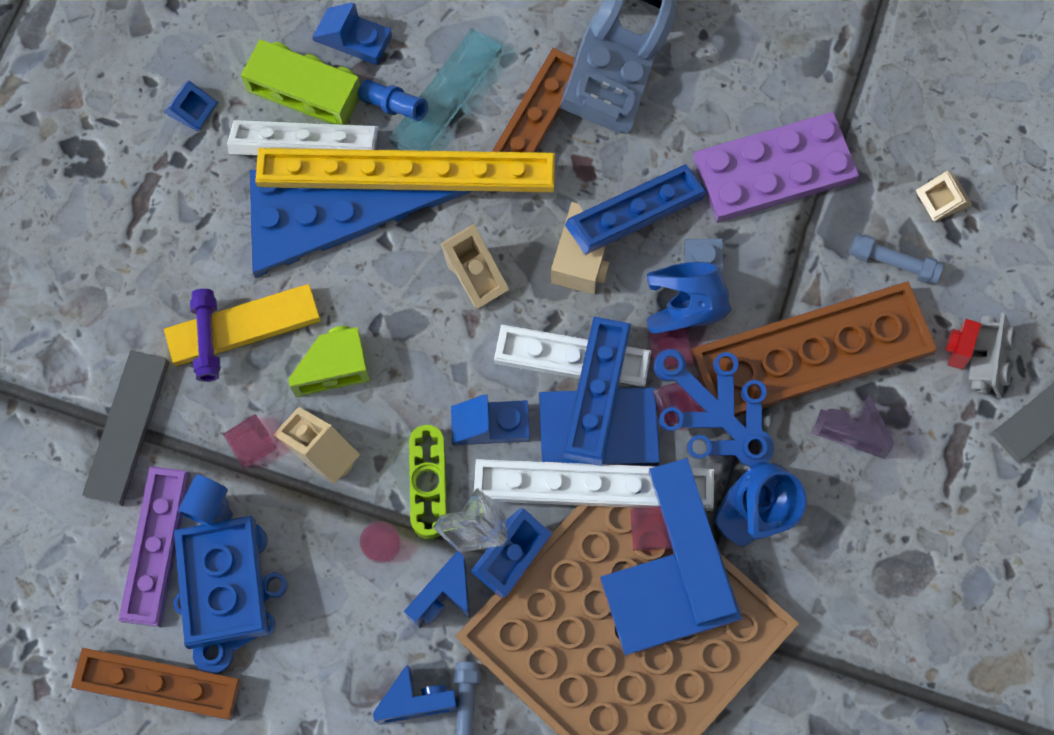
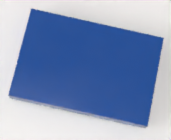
(631, 433)
(220, 582)
(653, 606)

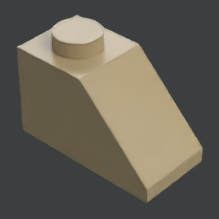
(574, 268)
(317, 445)

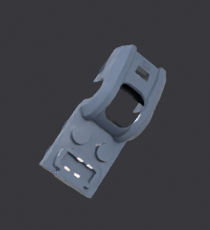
(614, 66)

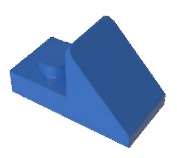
(351, 34)
(489, 422)
(504, 565)
(448, 584)
(402, 704)

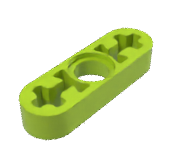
(416, 453)

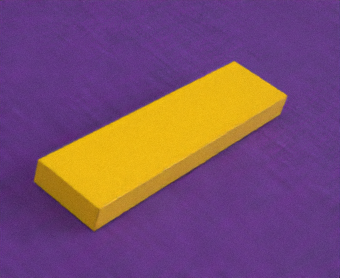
(246, 323)

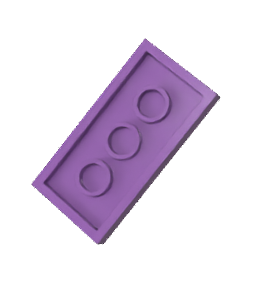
(775, 166)

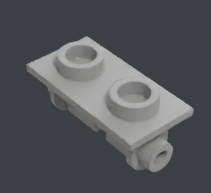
(992, 371)

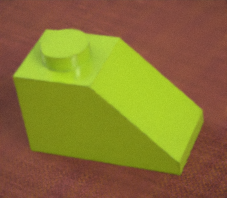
(331, 363)

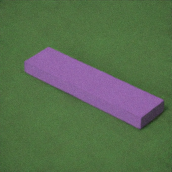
(154, 547)

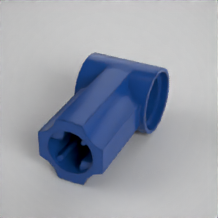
(205, 502)

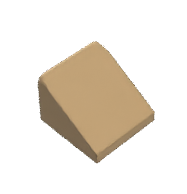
(943, 196)

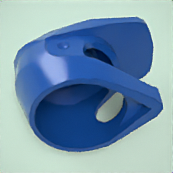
(701, 297)
(759, 502)

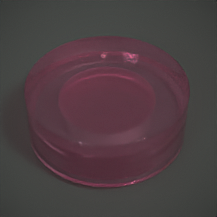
(380, 542)

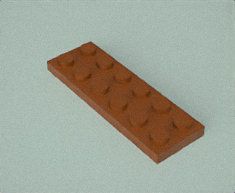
(821, 347)

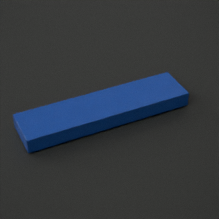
(635, 209)
(597, 391)
(692, 542)

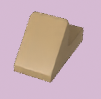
(474, 266)

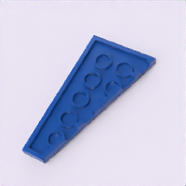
(303, 220)

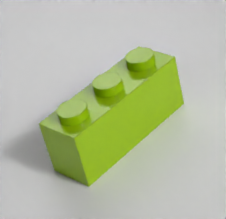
(301, 83)

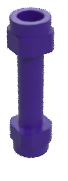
(203, 305)

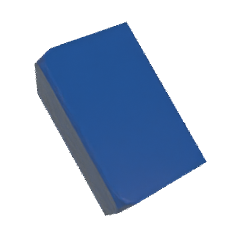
(191, 106)

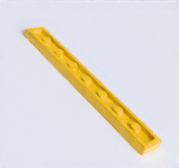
(405, 170)

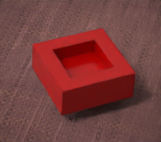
(962, 343)

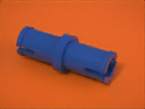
(393, 100)

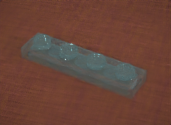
(448, 91)

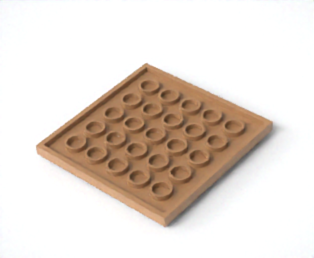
(564, 657)

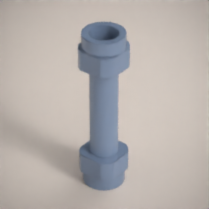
(927, 269)
(467, 677)

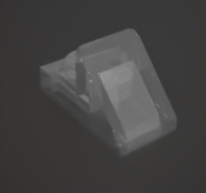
(476, 526)

